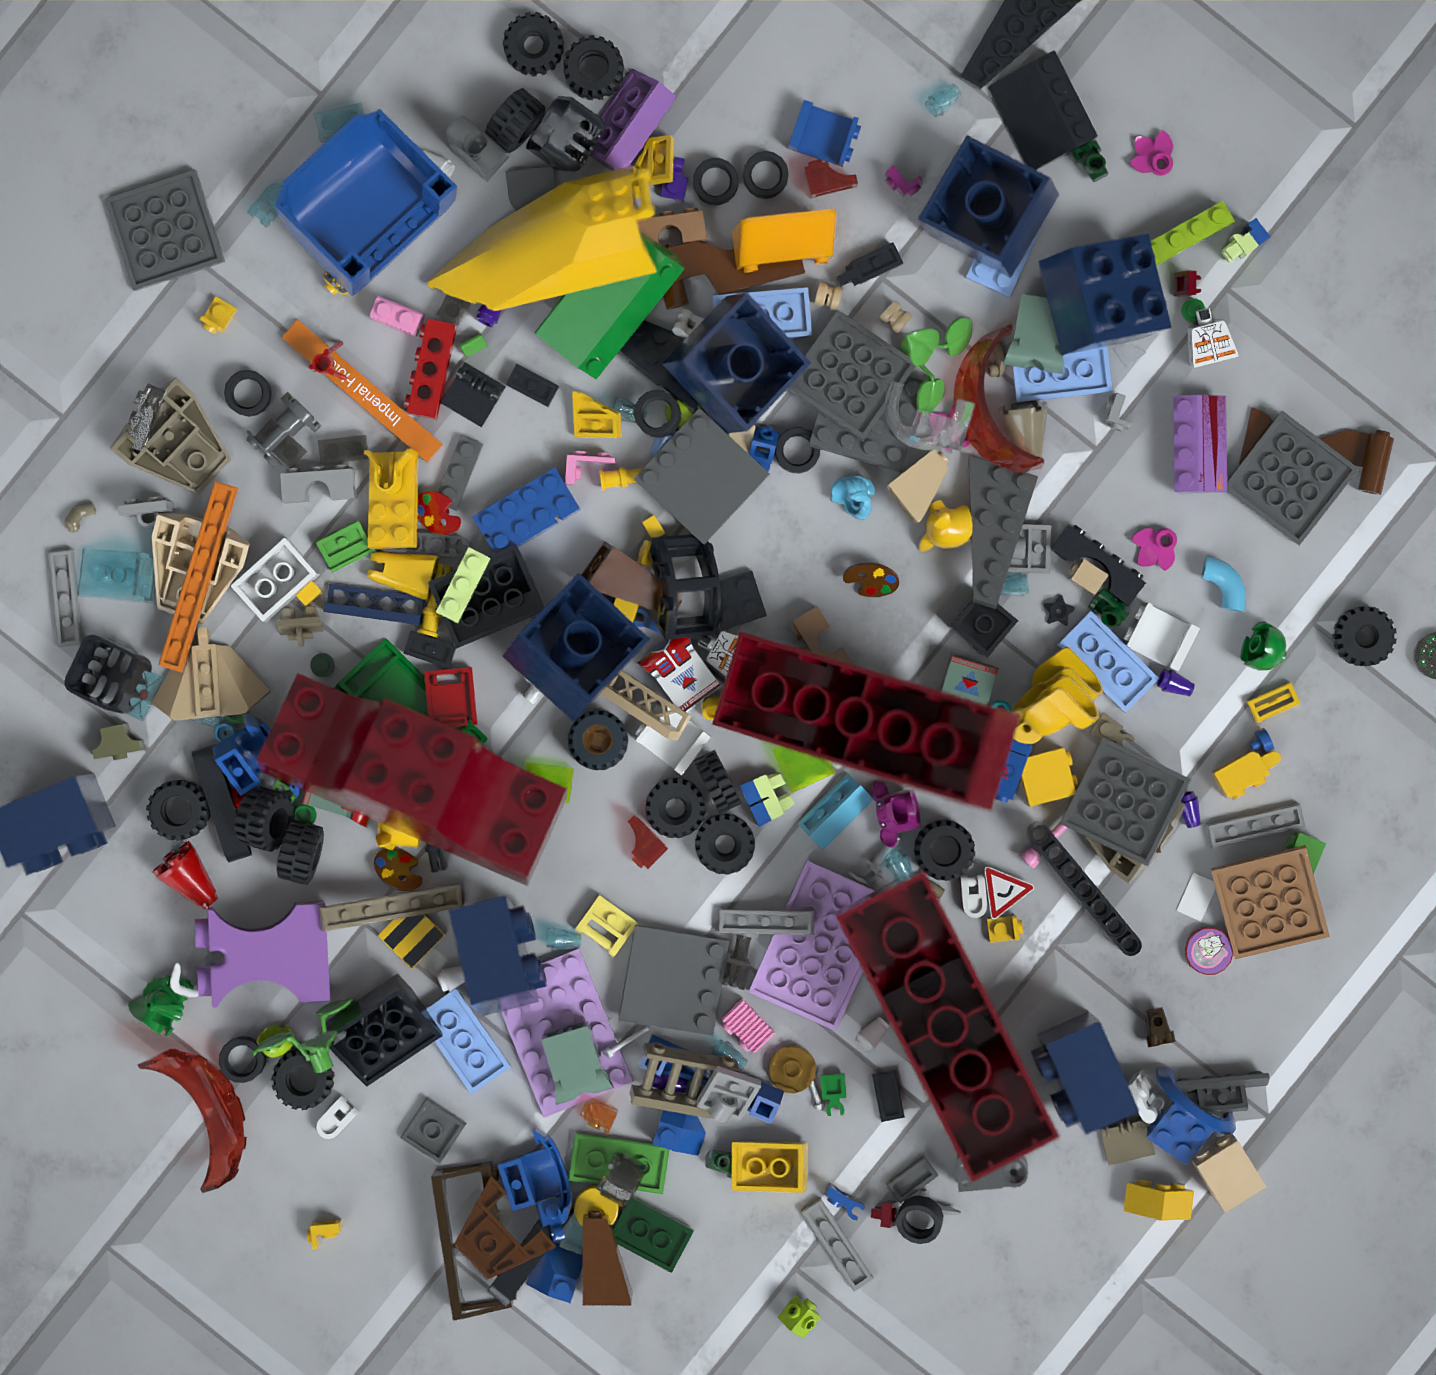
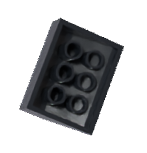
(1043, 111)
(500, 599)
(382, 1030)

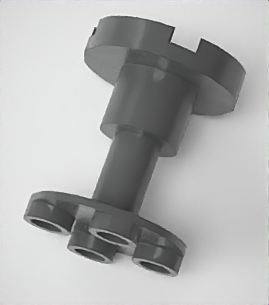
(288, 424)

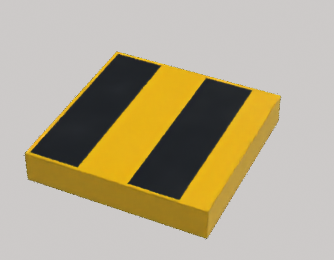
(411, 937)

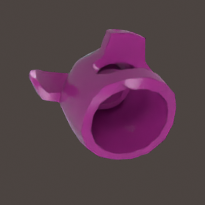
(895, 812)

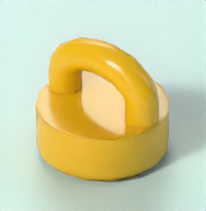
(709, 707)

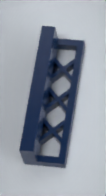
(366, 612)

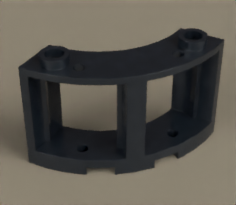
(660, 556)

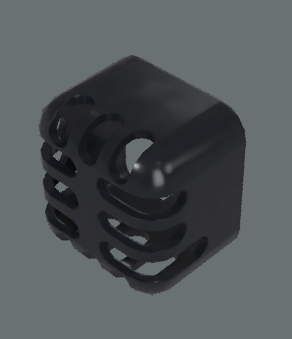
(557, 130)
(127, 681)

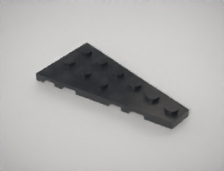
(1010, 34)

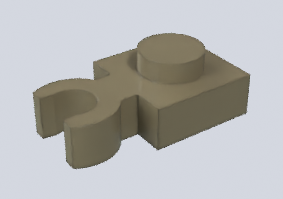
(1109, 729)

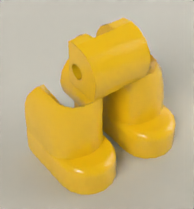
(1060, 695)

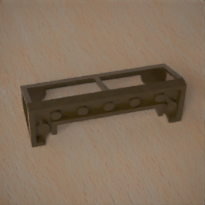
(456, 1297)

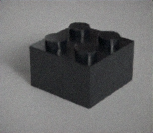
(983, 626)

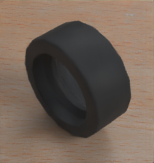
(760, 157)
(715, 163)
(230, 387)
(651, 396)
(784, 463)
(228, 1071)
(914, 1234)

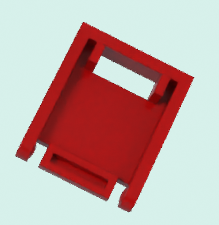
(451, 702)

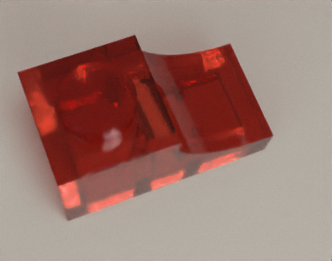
(824, 180)
(647, 846)

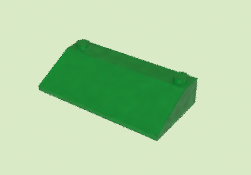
(598, 321)
(391, 676)

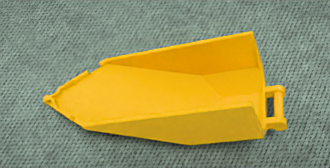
(557, 244)

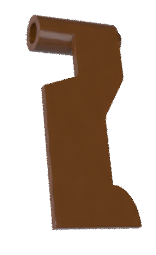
(721, 271)
(1361, 449)

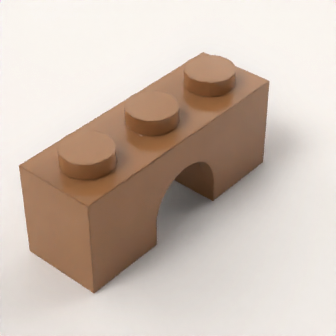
(689, 224)
(809, 628)

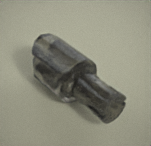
(738, 965)

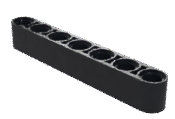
(1089, 899)

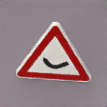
(1004, 891)

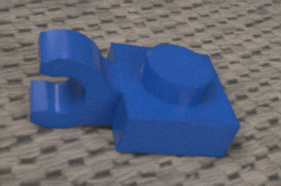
(647, 623)
(838, 1198)
(550, 1217)

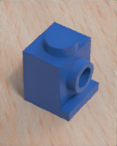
(765, 438)

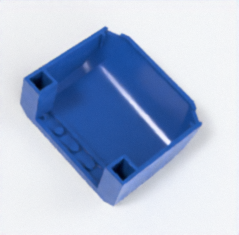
(363, 199)

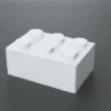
(275, 580)

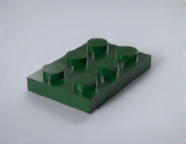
(652, 1234)

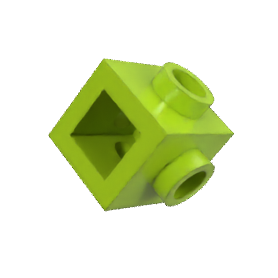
(799, 1316)

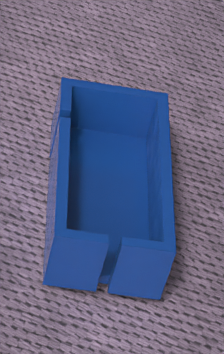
(527, 512)

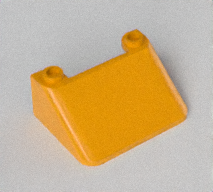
(784, 238)

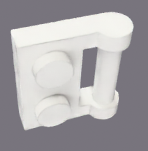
(1143, 1091)

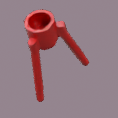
(325, 363)

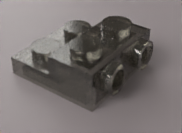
(145, 417)

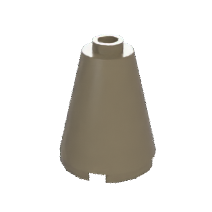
(1026, 425)

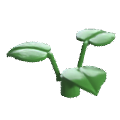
(920, 346)
(317, 1046)

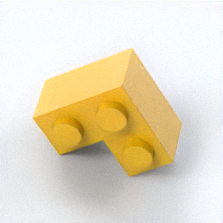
(1158, 1201)

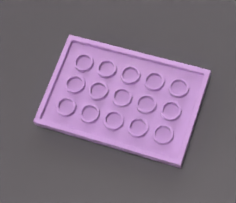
(819, 970)
(563, 1003)

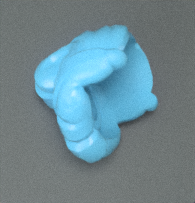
(855, 495)

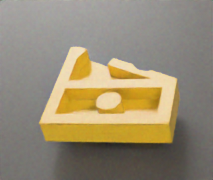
(658, 159)
(594, 418)

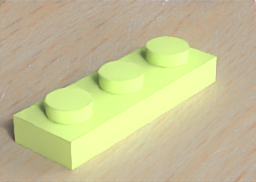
(463, 585)

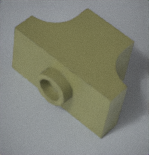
(117, 742)

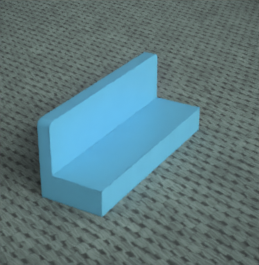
(835, 811)

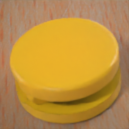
(589, 1200)

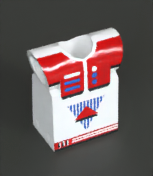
(681, 673)

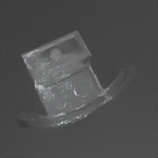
(928, 429)

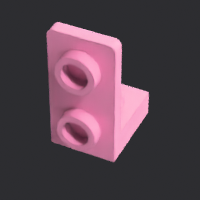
(573, 471)

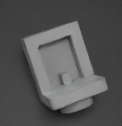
(1114, 408)

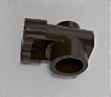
(1158, 1034)

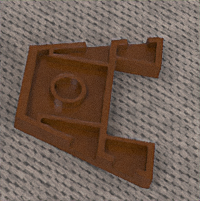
(489, 1244)

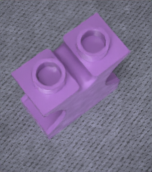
(285, 953)

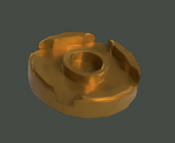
(792, 1069)

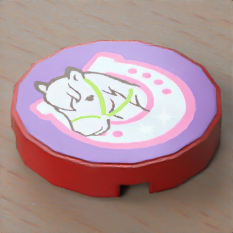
(1208, 951)

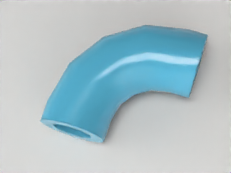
(1228, 581)

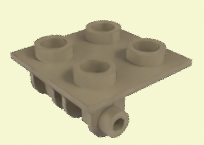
(1126, 1140)

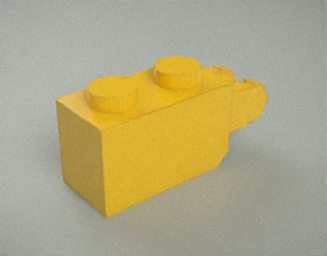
(1244, 771)

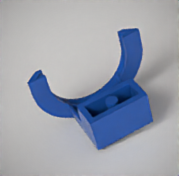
(239, 755)
(1184, 1124)
(537, 1176)

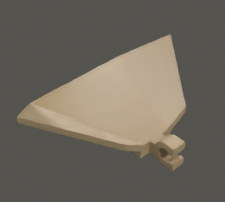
(211, 684)

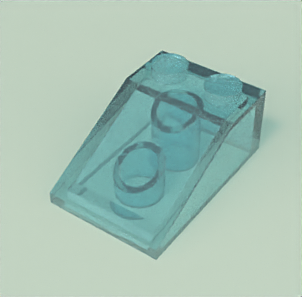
(117, 575)

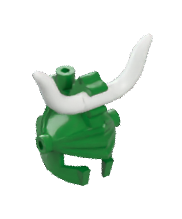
(163, 1003)

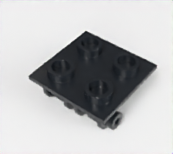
(473, 394)

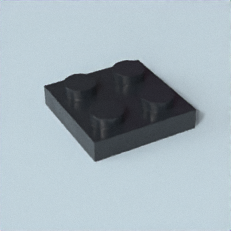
(740, 600)

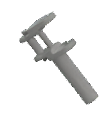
(876, 861)

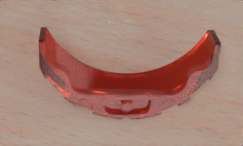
(982, 430)
(218, 1106)

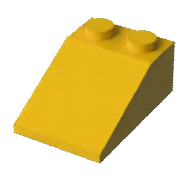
(770, 1166)

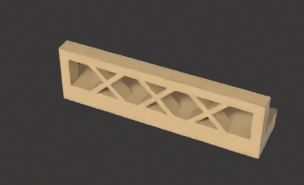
(645, 714)

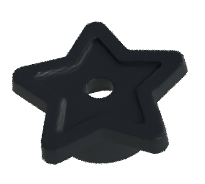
(1065, 611)

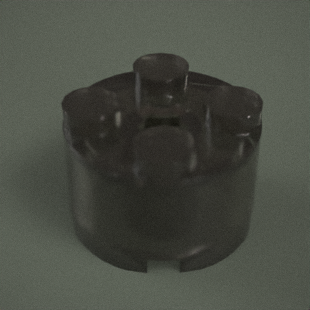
(622, 1179)

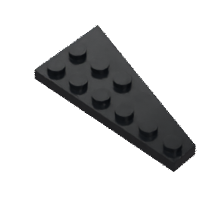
(648, 350)

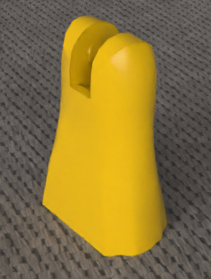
(405, 572)

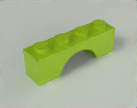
(1191, 232)

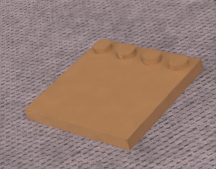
(1270, 902)

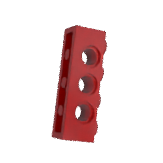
(430, 406)

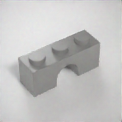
(296, 484)

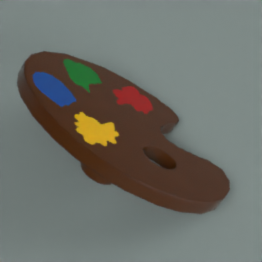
(876, 583)
(394, 866)

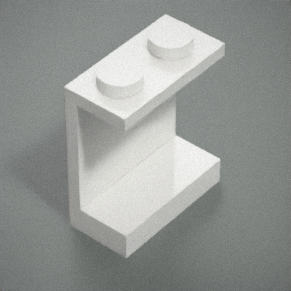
(1160, 637)
(675, 753)

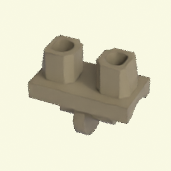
(299, 628)

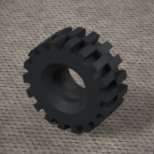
(529, 26)
(1346, 636)
(717, 782)
(675, 826)
(729, 862)

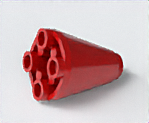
(187, 876)

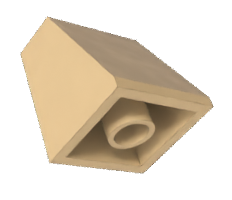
(919, 484)
(1228, 1172)

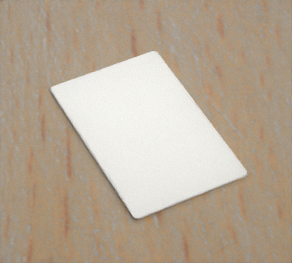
(1197, 897)

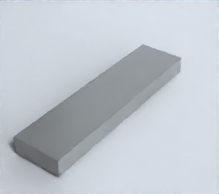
(65, 598)
(1255, 825)
(766, 921)
(837, 1244)

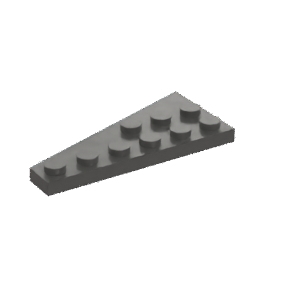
(998, 512)

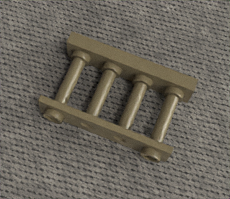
(667, 1099)

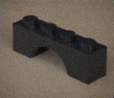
(1123, 583)

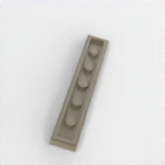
(390, 907)

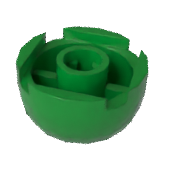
(1264, 648)

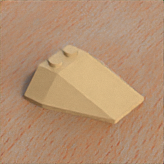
(173, 546)

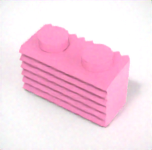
(397, 316)
(747, 1026)

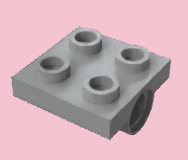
(138, 509)
(1032, 550)
(728, 1094)

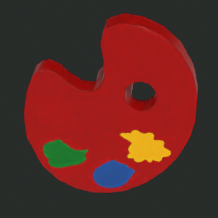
(433, 508)

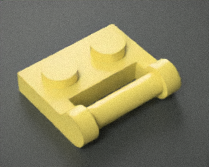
(611, 919)

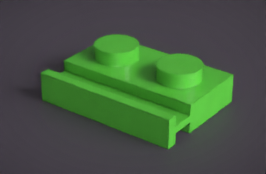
(344, 546)

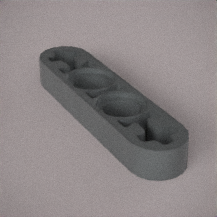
(423, 546)

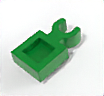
(833, 1088)

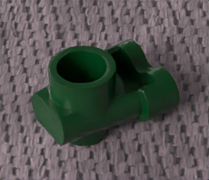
(1090, 156)
(1111, 611)
(725, 1158)

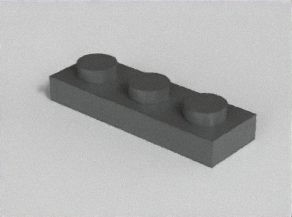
(460, 470)

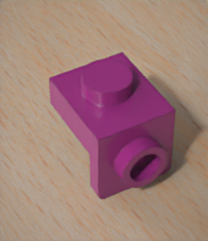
(897, 182)

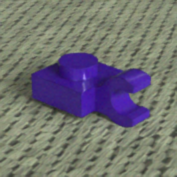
(677, 189)

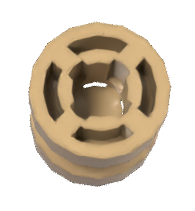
(833, 299)
(896, 316)

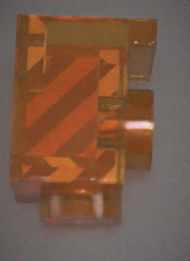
(599, 1115)

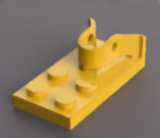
(393, 499)

